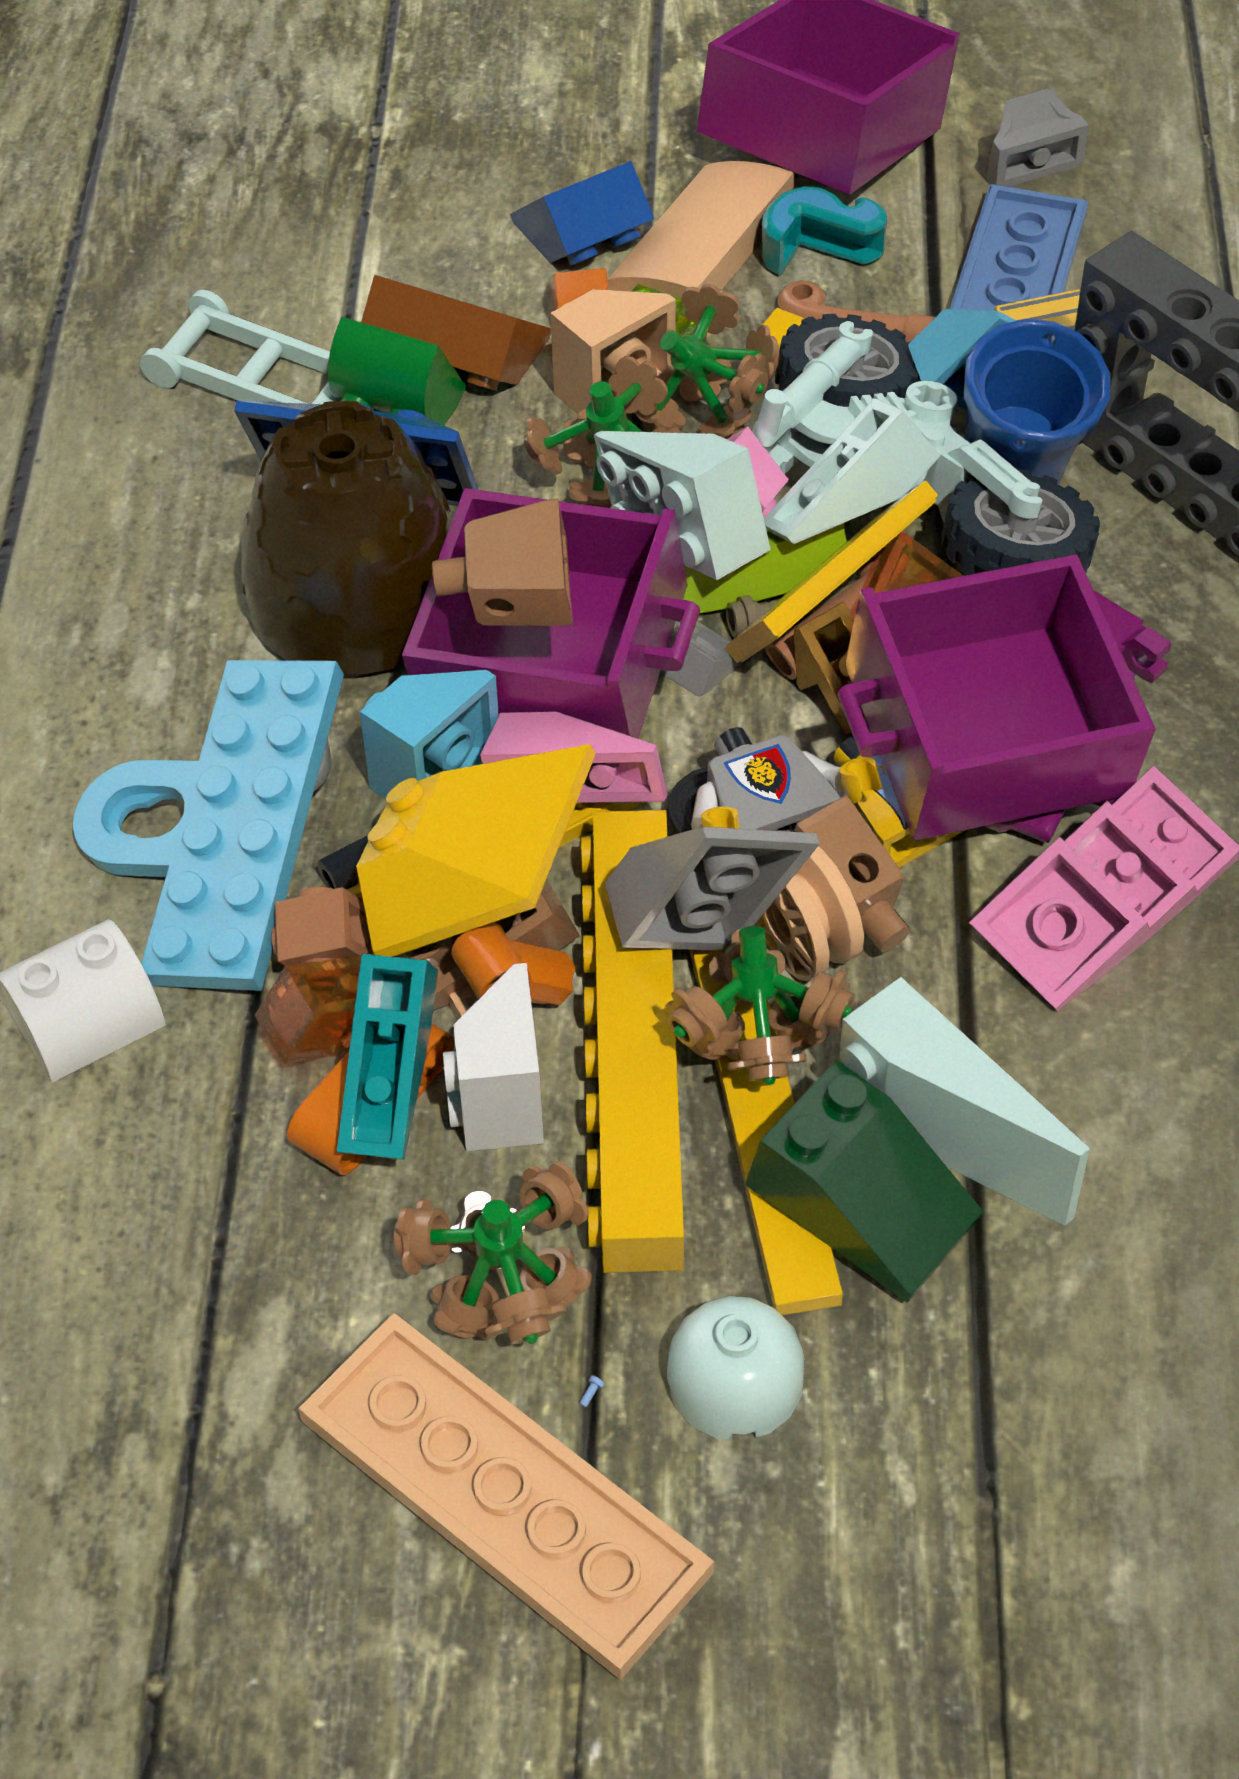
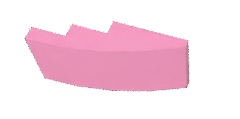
(1106, 888)

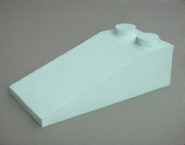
(964, 1102)

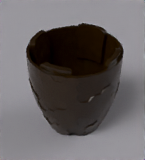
(341, 539)

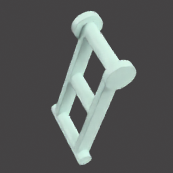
(210, 312)

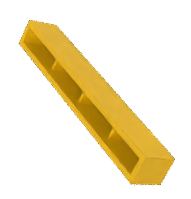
(635, 1068)

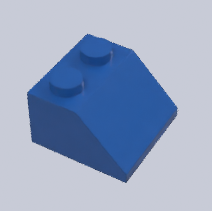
(585, 214)

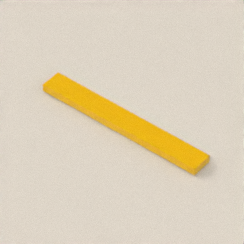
(795, 1261)

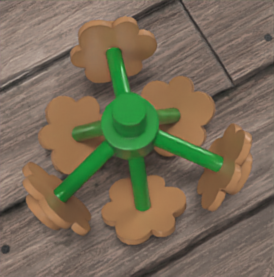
(705, 367)
(635, 389)

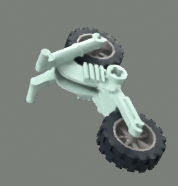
(988, 507)

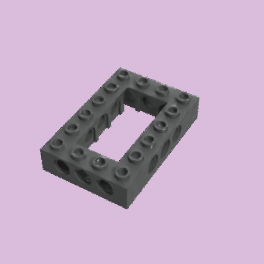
(1147, 304)

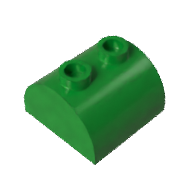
(392, 372)

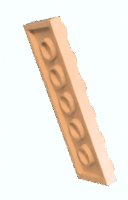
(508, 1494)

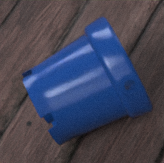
(1034, 393)

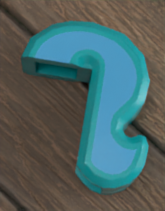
(822, 223)

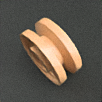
(814, 919)

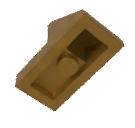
(822, 656)

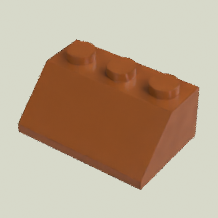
(471, 337)

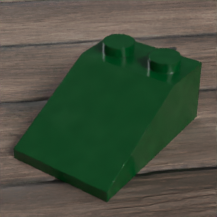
(863, 1181)

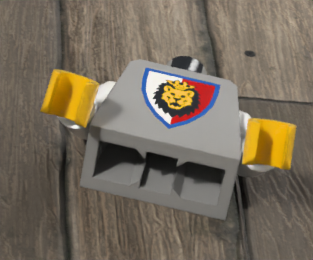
(774, 784)

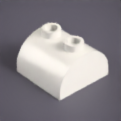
(81, 999)

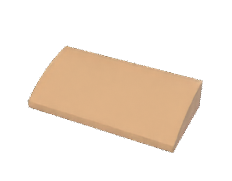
(705, 229)

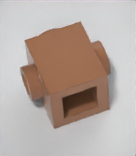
(320, 926)

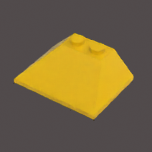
(466, 846)

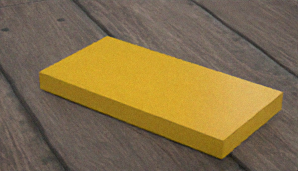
(832, 572)

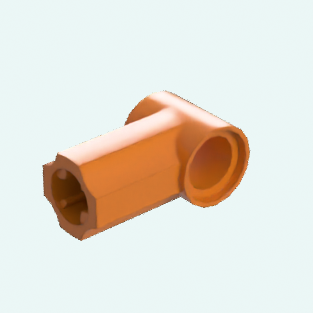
(488, 953)

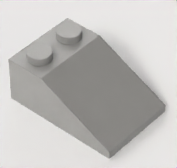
(702, 885)

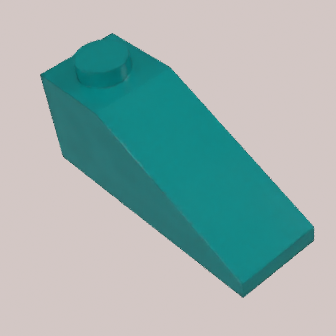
(386, 1054)

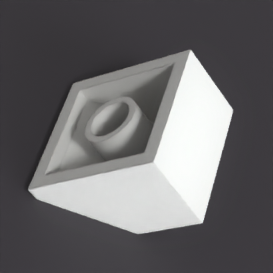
(496, 1068)

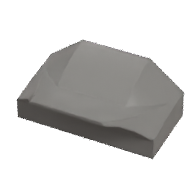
(1036, 139)

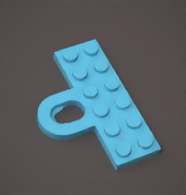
(237, 826)

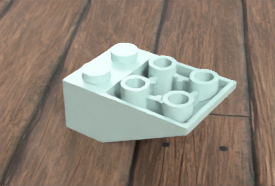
(701, 479)

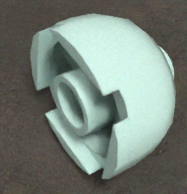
(735, 1368)

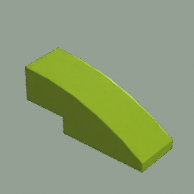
(766, 575)

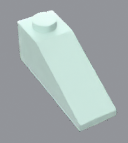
(862, 470)

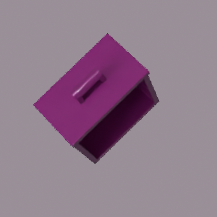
(828, 87)
(624, 609)
(994, 696)

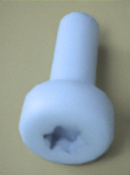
(595, 1383)

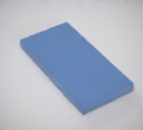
(1019, 248)

